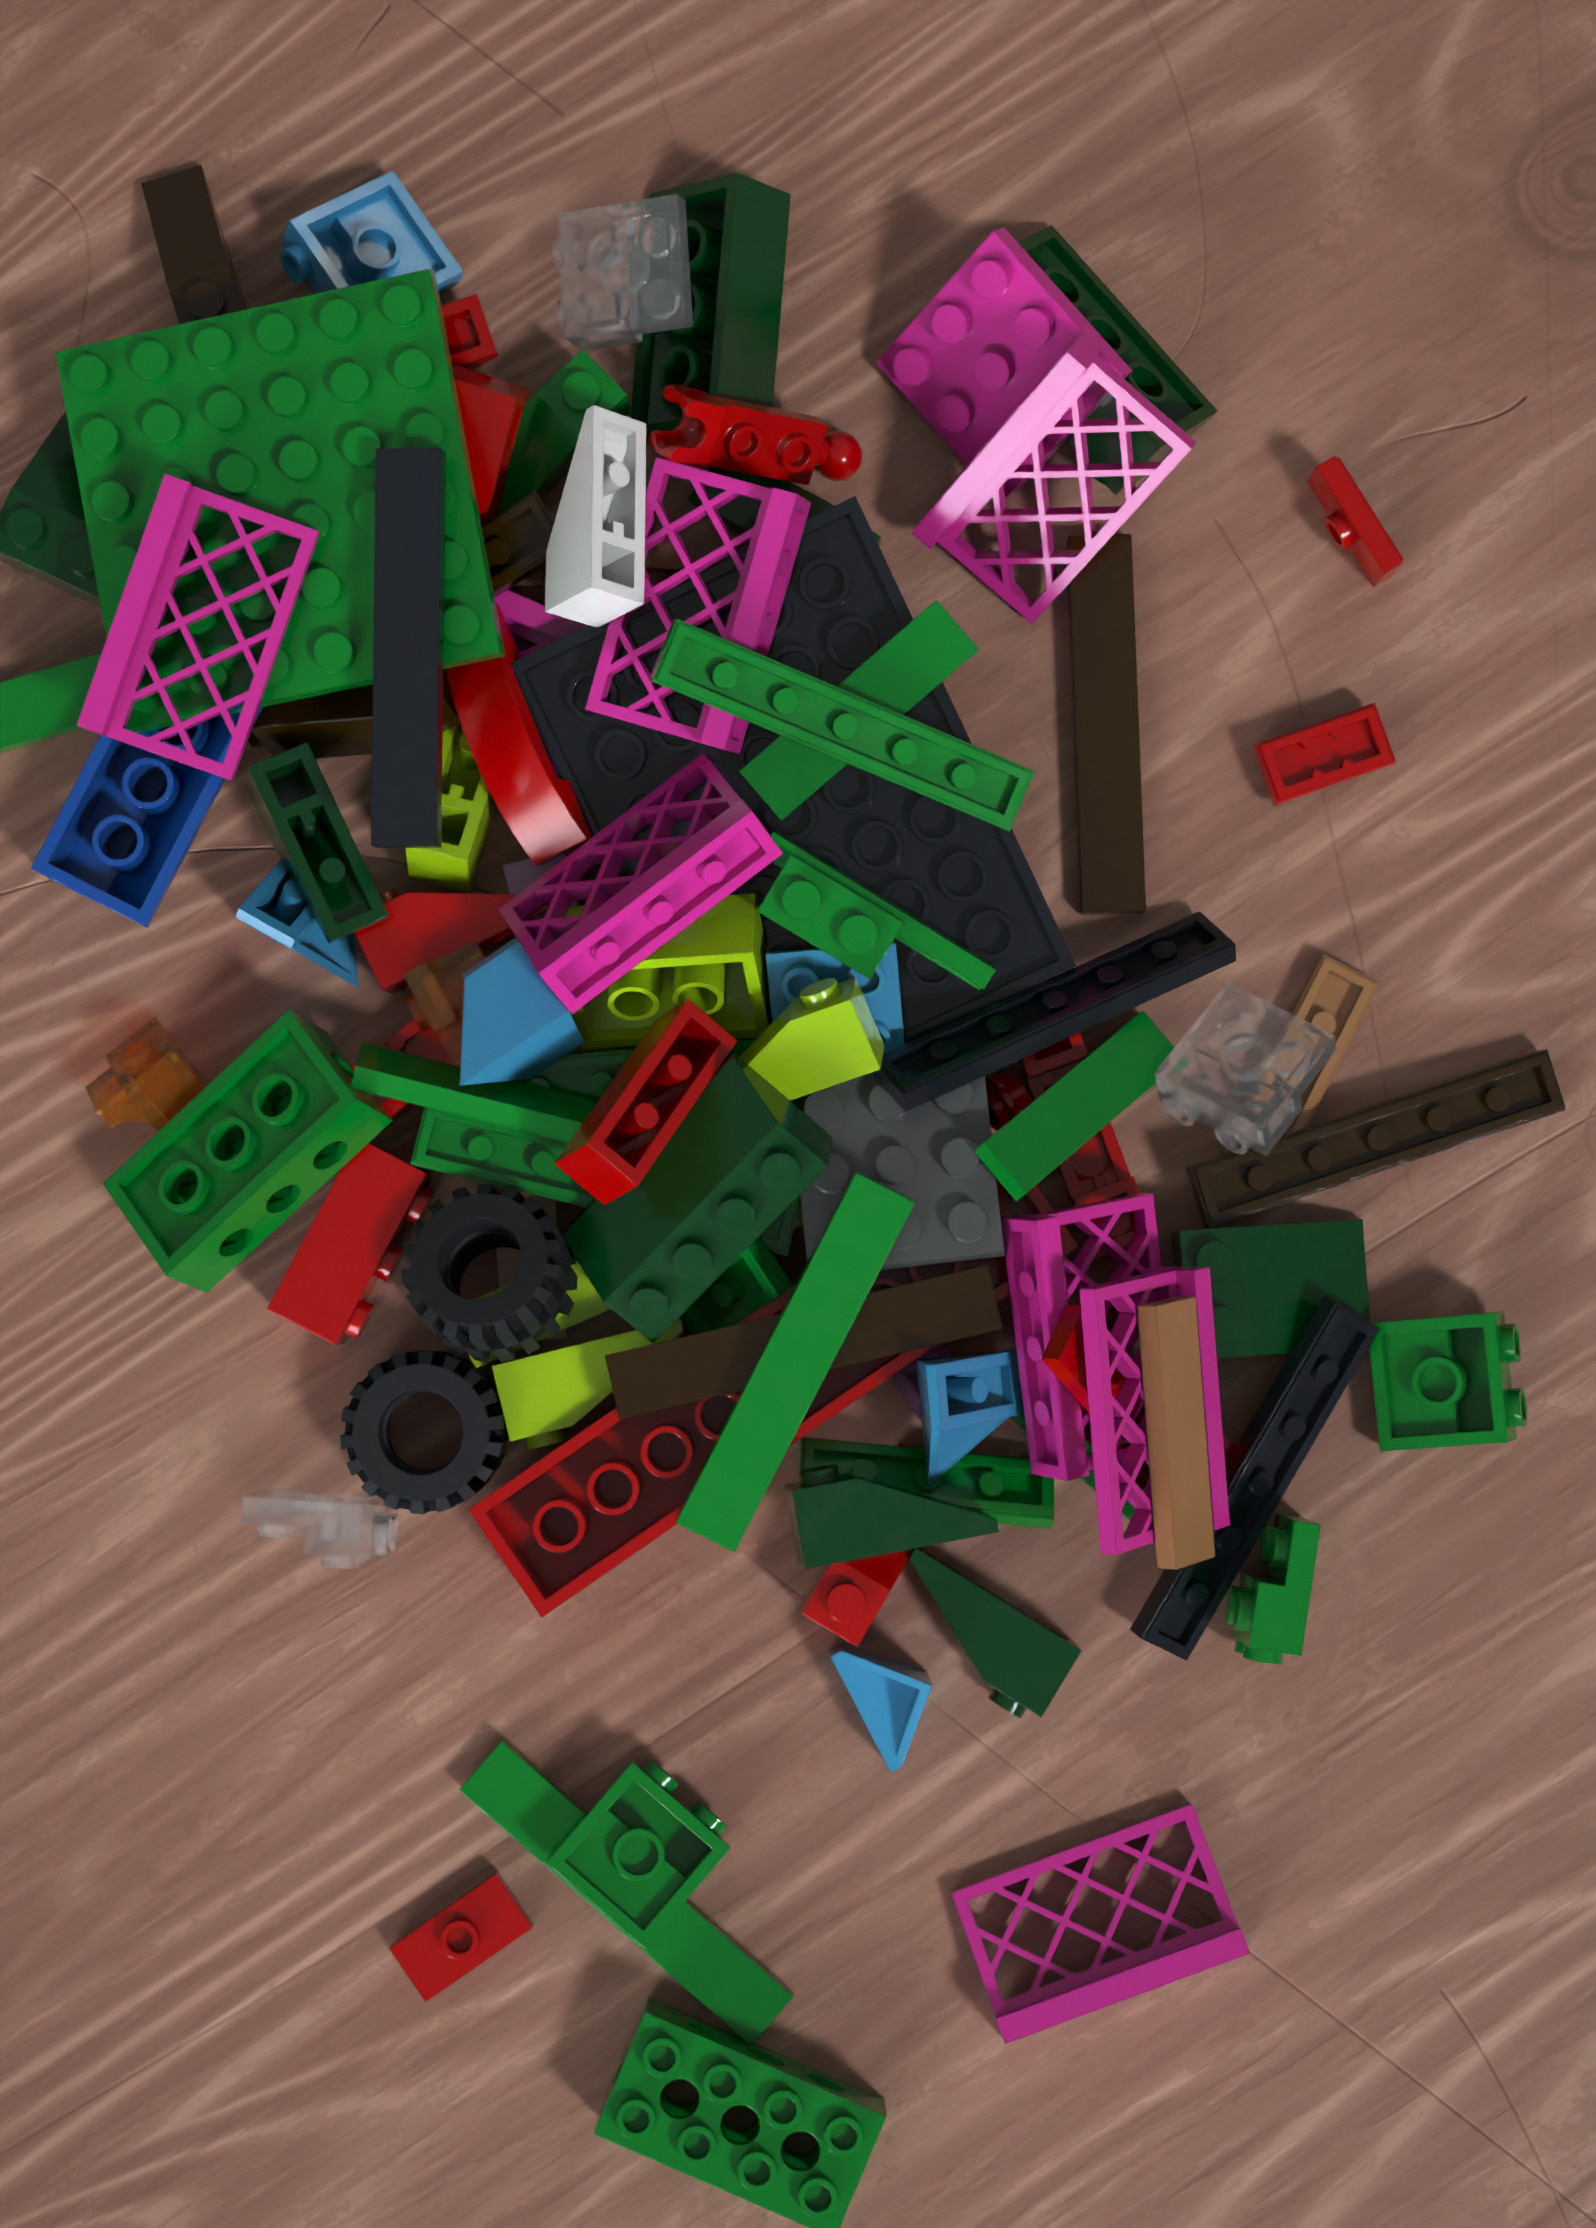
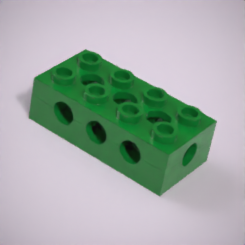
(246, 1152)
(749, 2159)

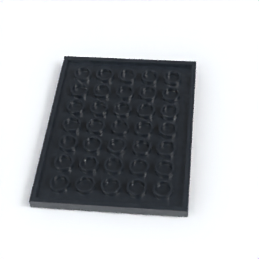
(899, 843)

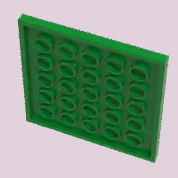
(286, 419)

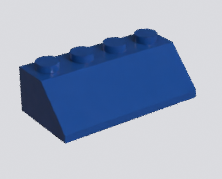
(133, 821)

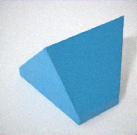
(284, 916)
(511, 1020)
(963, 1403)
(887, 1697)

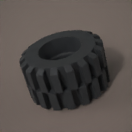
(458, 1236)
(369, 1440)

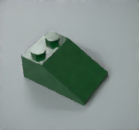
(45, 520)
(1274, 1278)

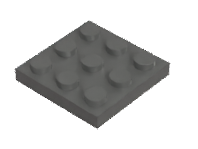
(917, 1153)

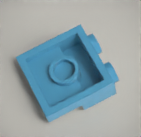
(364, 239)

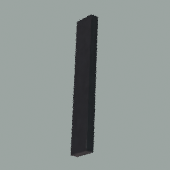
(408, 648)
(1053, 1010)
(1260, 1473)

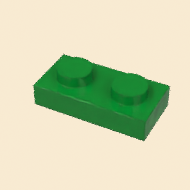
(830, 916)
(739, 1291)

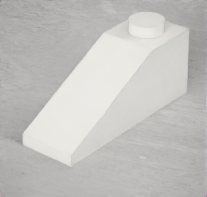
(600, 524)

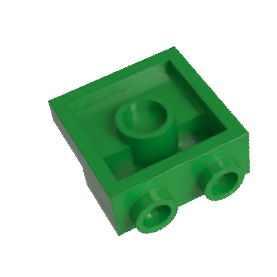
(1446, 1381)
(1273, 1609)
(640, 1850)

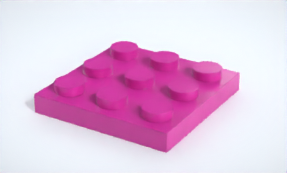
(987, 348)

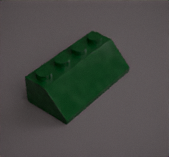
(736, 295)
(1152, 369)
(703, 1200)

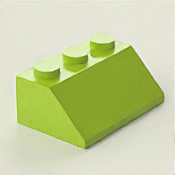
(711, 962)

